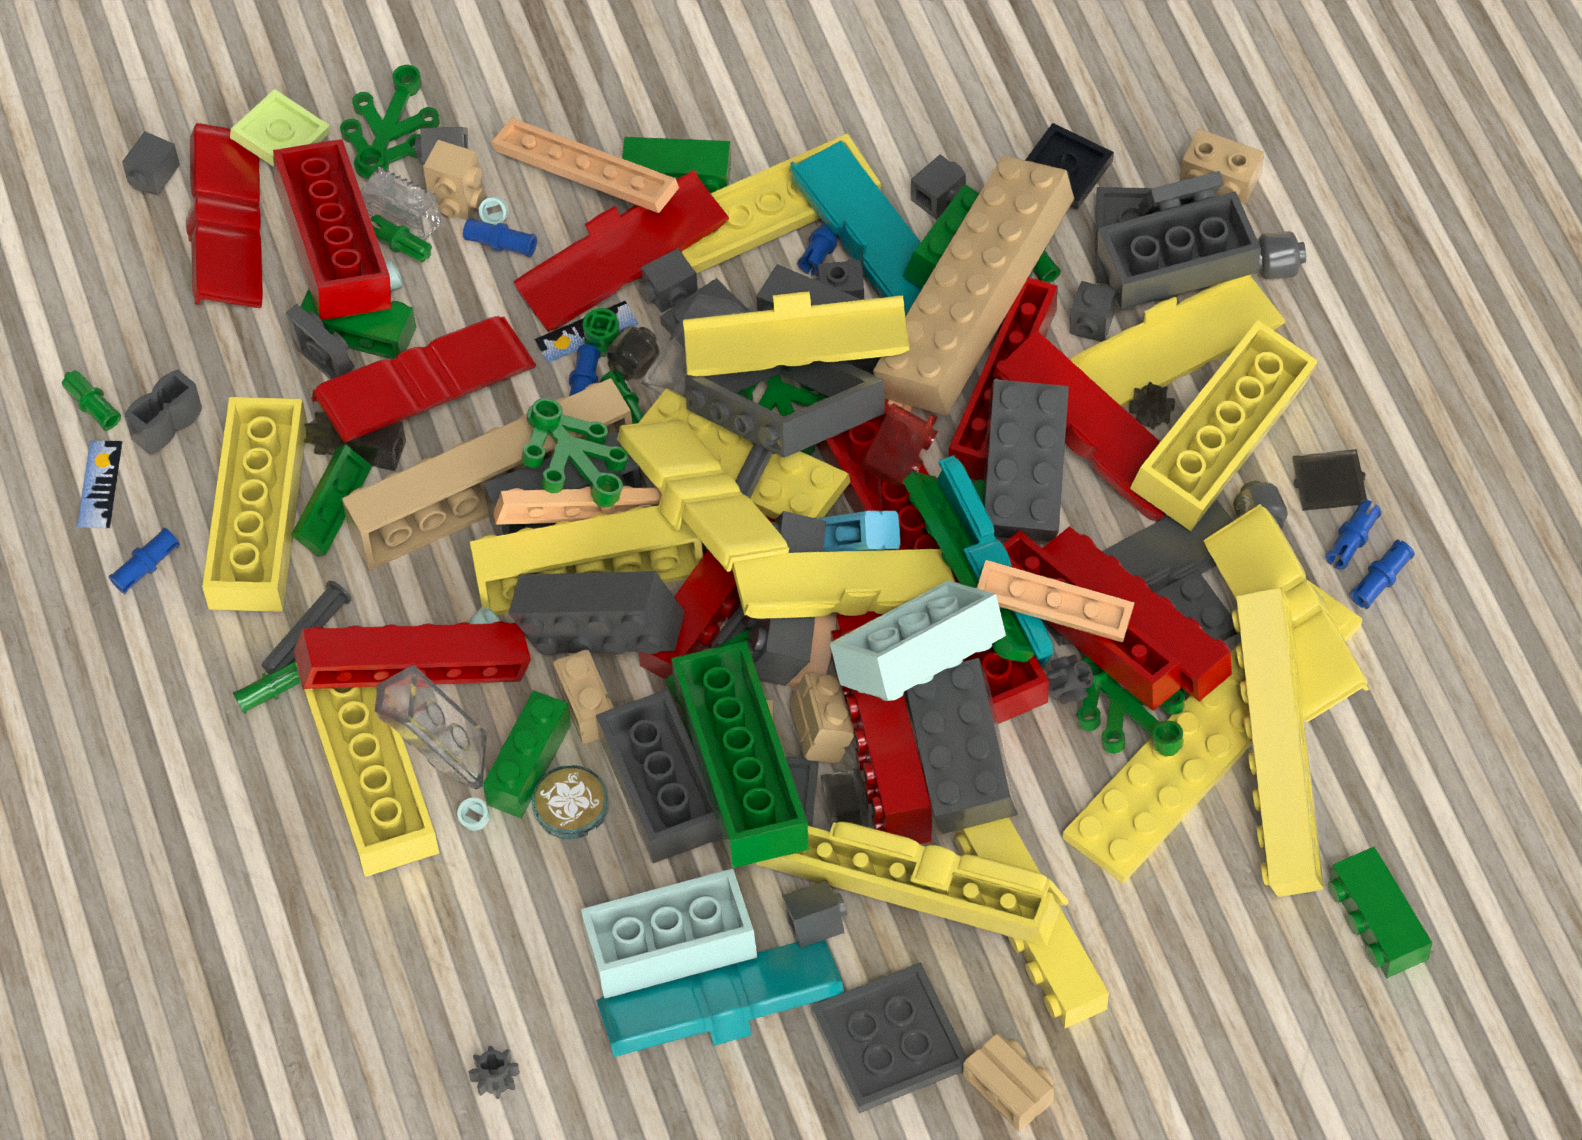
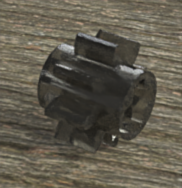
(1152, 405)
(322, 435)

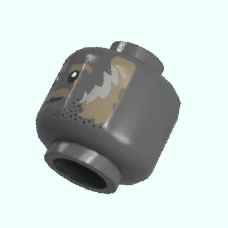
(1280, 255)
(1261, 493)

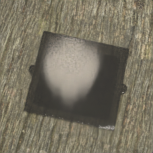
(1329, 479)

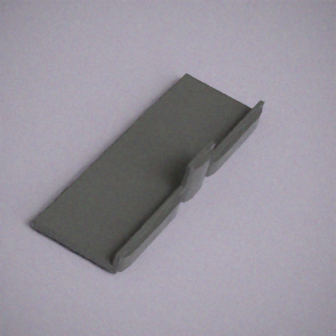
(1165, 552)

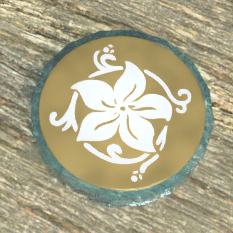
(570, 802)

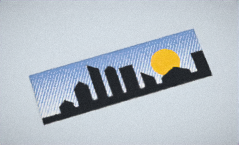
(570, 337)
(99, 484)

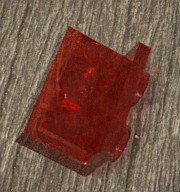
(898, 444)

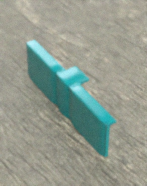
(861, 217)
(980, 529)
(721, 998)

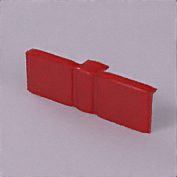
(224, 219)
(617, 251)
(422, 377)
(1094, 423)

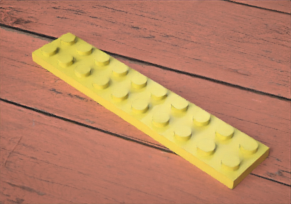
(1158, 790)

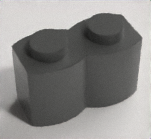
(162, 412)

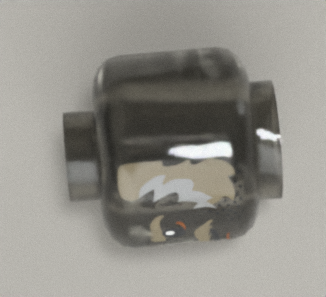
(633, 352)

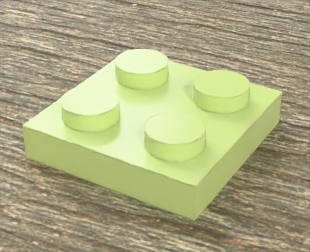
(277, 125)

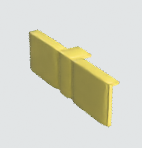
(795, 335)
(1177, 338)
(700, 492)
(1259, 558)
(836, 581)
(938, 864)

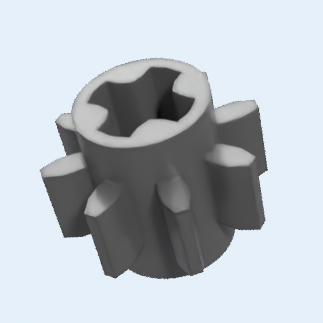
(1069, 679)
(491, 1061)

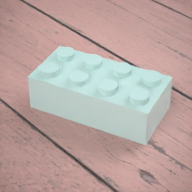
(918, 640)
(669, 933)

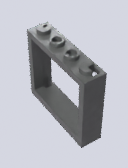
(852, 400)

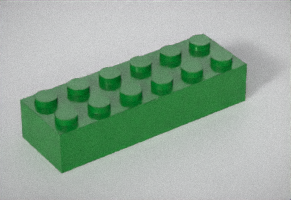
(740, 754)

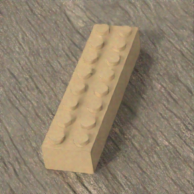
(976, 283)
(449, 491)

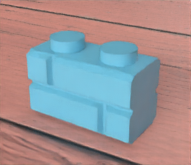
(862, 531)

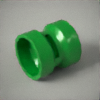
(600, 328)

